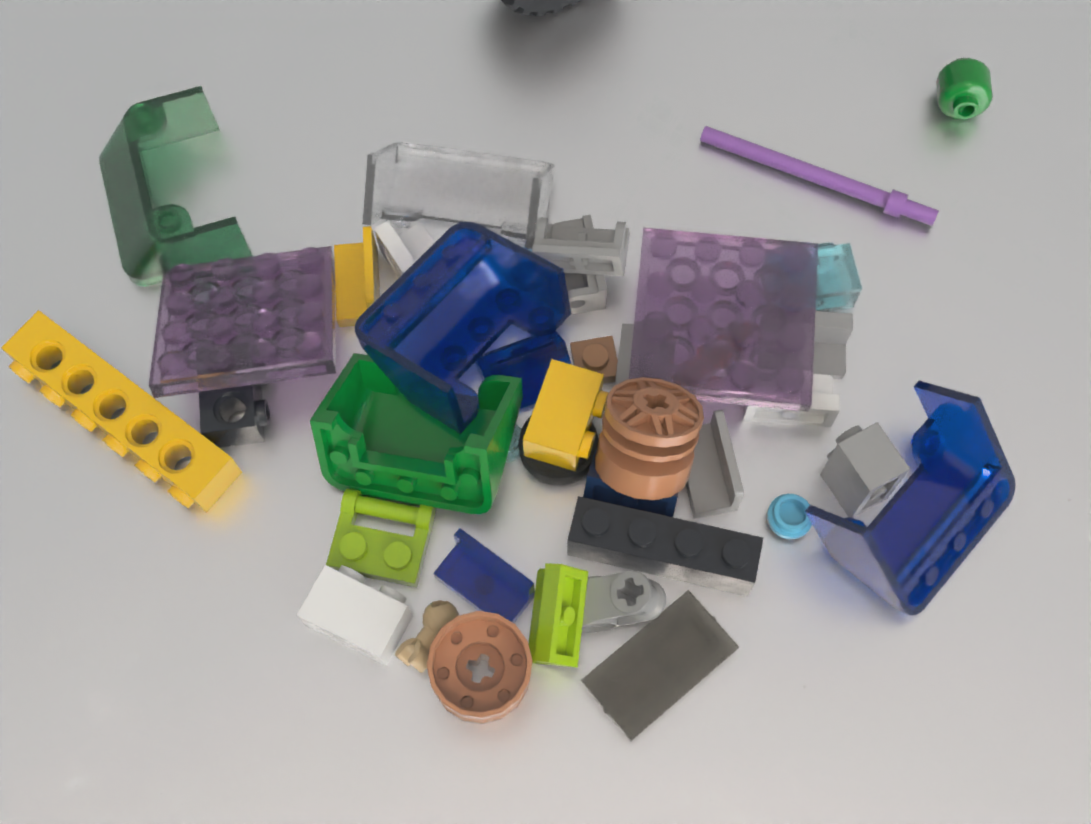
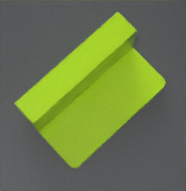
(558, 615)

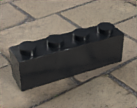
(664, 546)

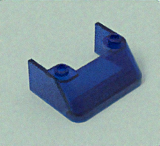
(938, 511)

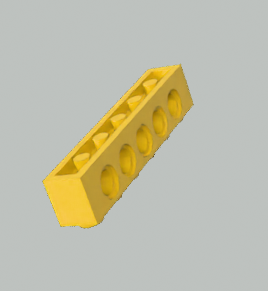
(44, 342)

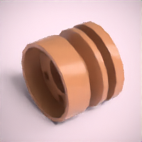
(648, 438)
(466, 643)

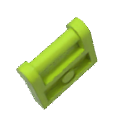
(378, 552)

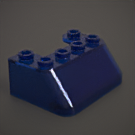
(453, 310)

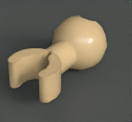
(416, 650)

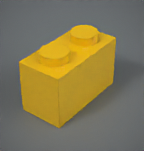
(564, 414)

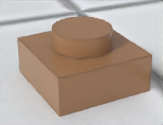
(597, 356)

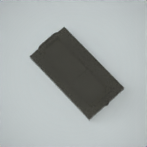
(659, 665)

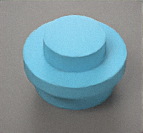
(788, 516)

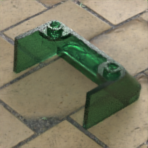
(163, 236)

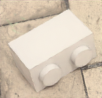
(356, 613)

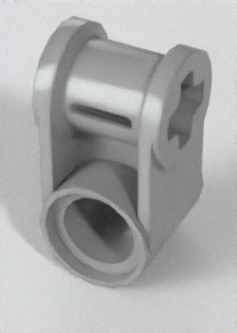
(611, 601)

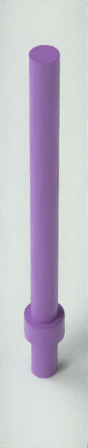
(893, 203)

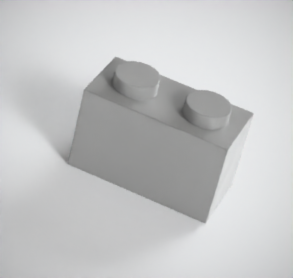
(863, 469)

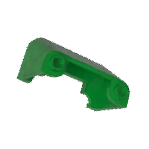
(395, 451)

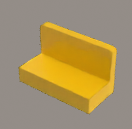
(356, 278)

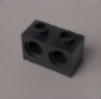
(220, 404)

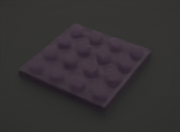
(727, 317)
(245, 322)

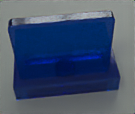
(525, 360)
(484, 578)

